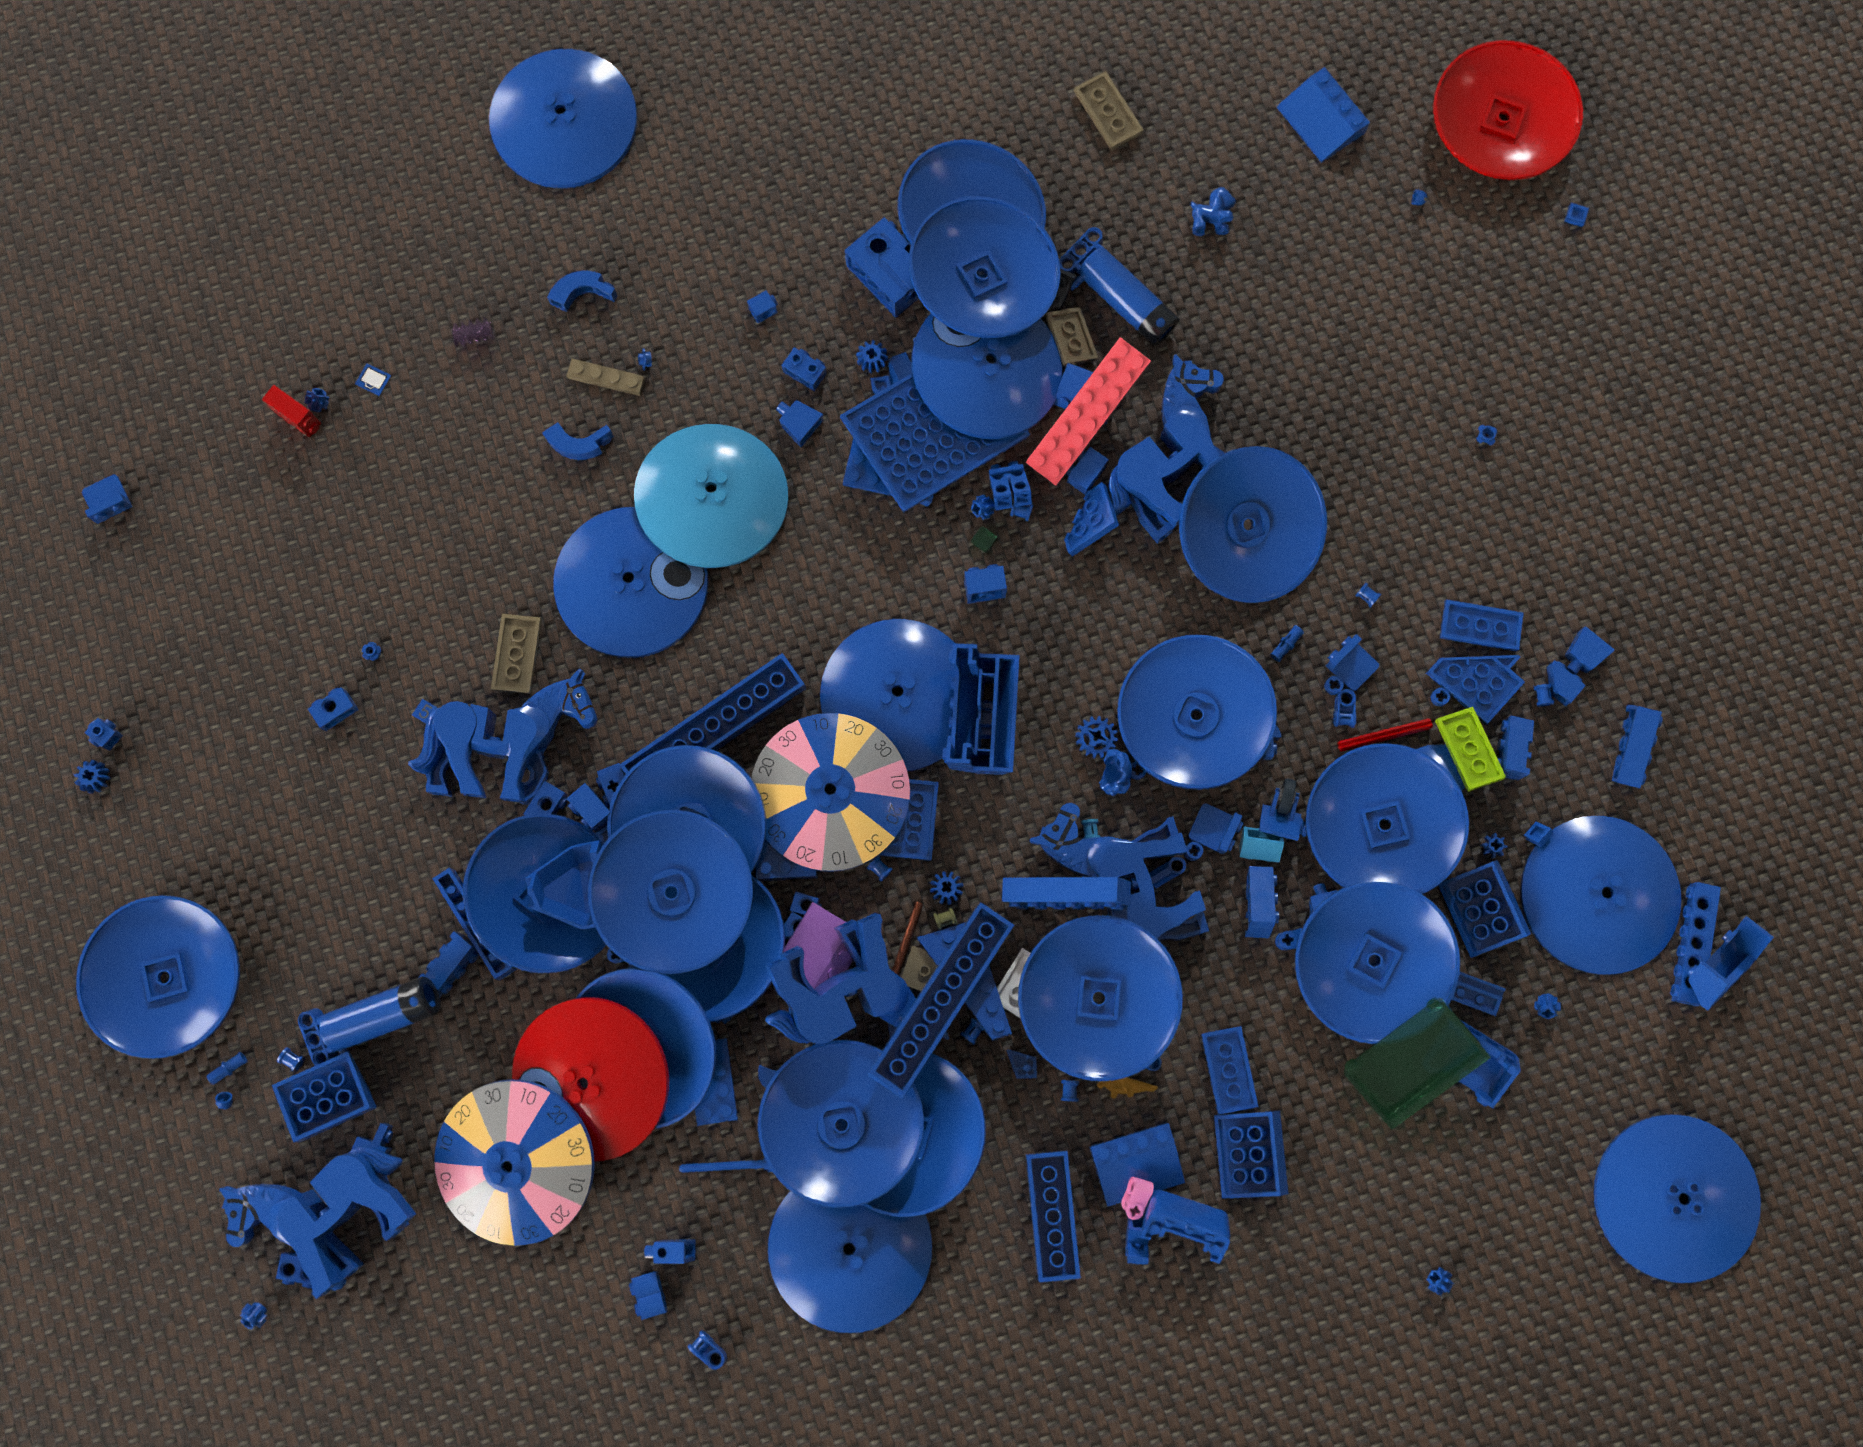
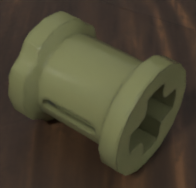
(945, 918)

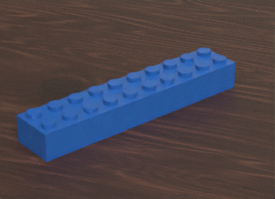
(731, 711)
(940, 1000)

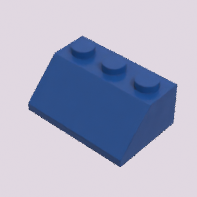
(1071, 383)

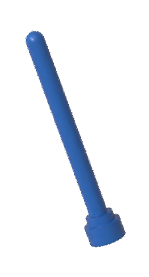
(718, 1166)

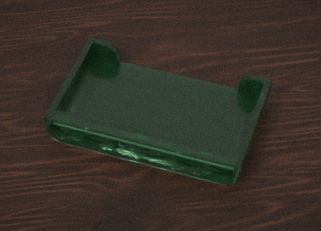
(1416, 1062)

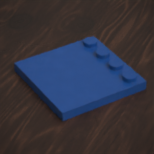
(917, 831)

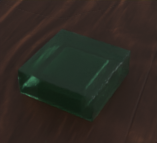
(984, 539)

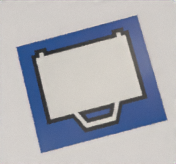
(372, 379)

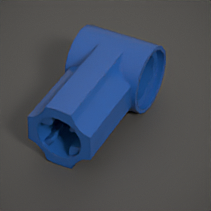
(1165, 873)

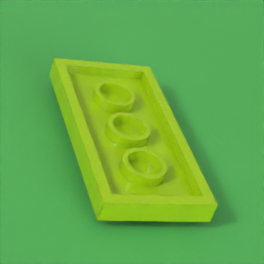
(1470, 749)

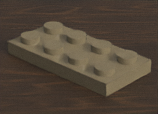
(1108, 110)
(516, 654)

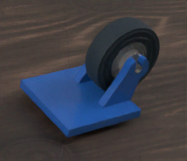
(1280, 820)

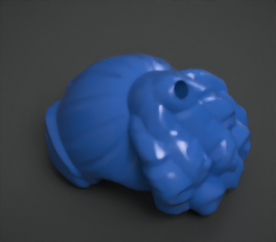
(1117, 773)

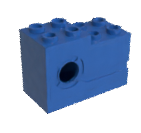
(882, 265)

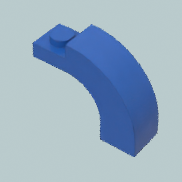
(578, 283)
(577, 448)

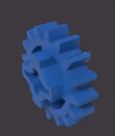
(1090, 733)

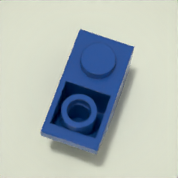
(1564, 684)

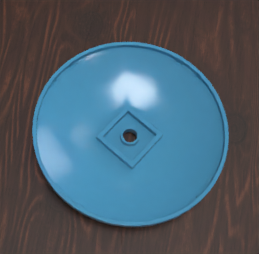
(719, 525)

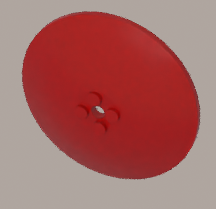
(1513, 81)

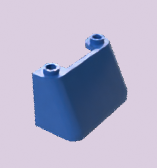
(1495, 1074)
(1189, 1220)

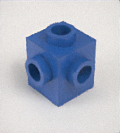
(103, 733)

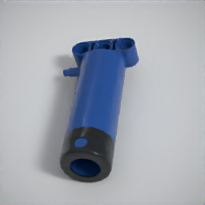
(1119, 288)
(368, 1018)

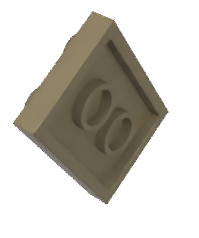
(1071, 336)

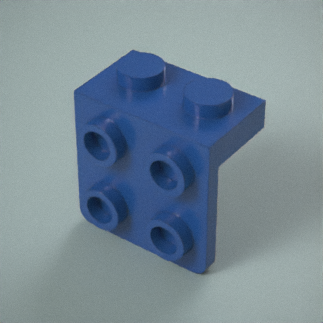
(105, 499)
(1352, 663)
(1215, 828)

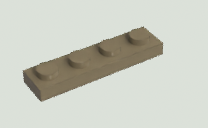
(605, 377)

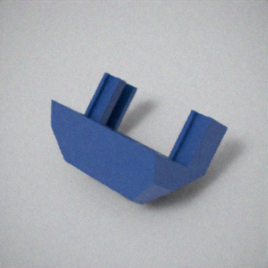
(979, 718)

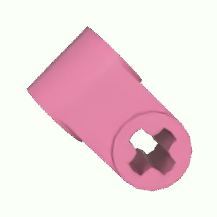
(1136, 1197)

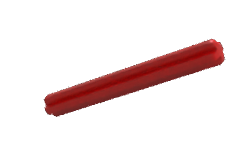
(1384, 735)

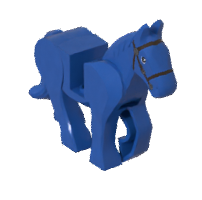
(461, 729)

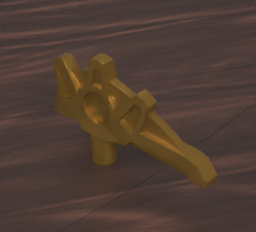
(1126, 1086)

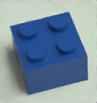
(985, 584)
(587, 804)

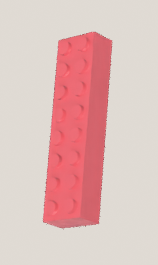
(1088, 411)

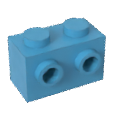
(1260, 845)

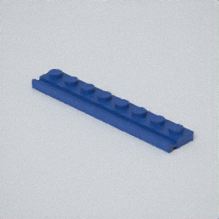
(1472, 991)

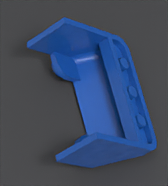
(1729, 963)

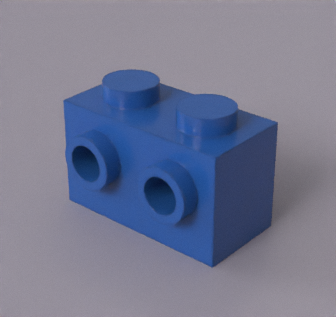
(804, 368)

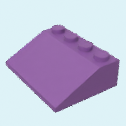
(822, 947)

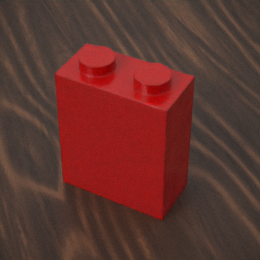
(291, 411)

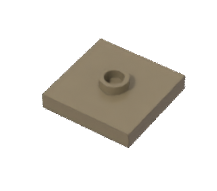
(918, 968)

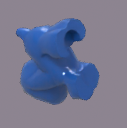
(1215, 213)

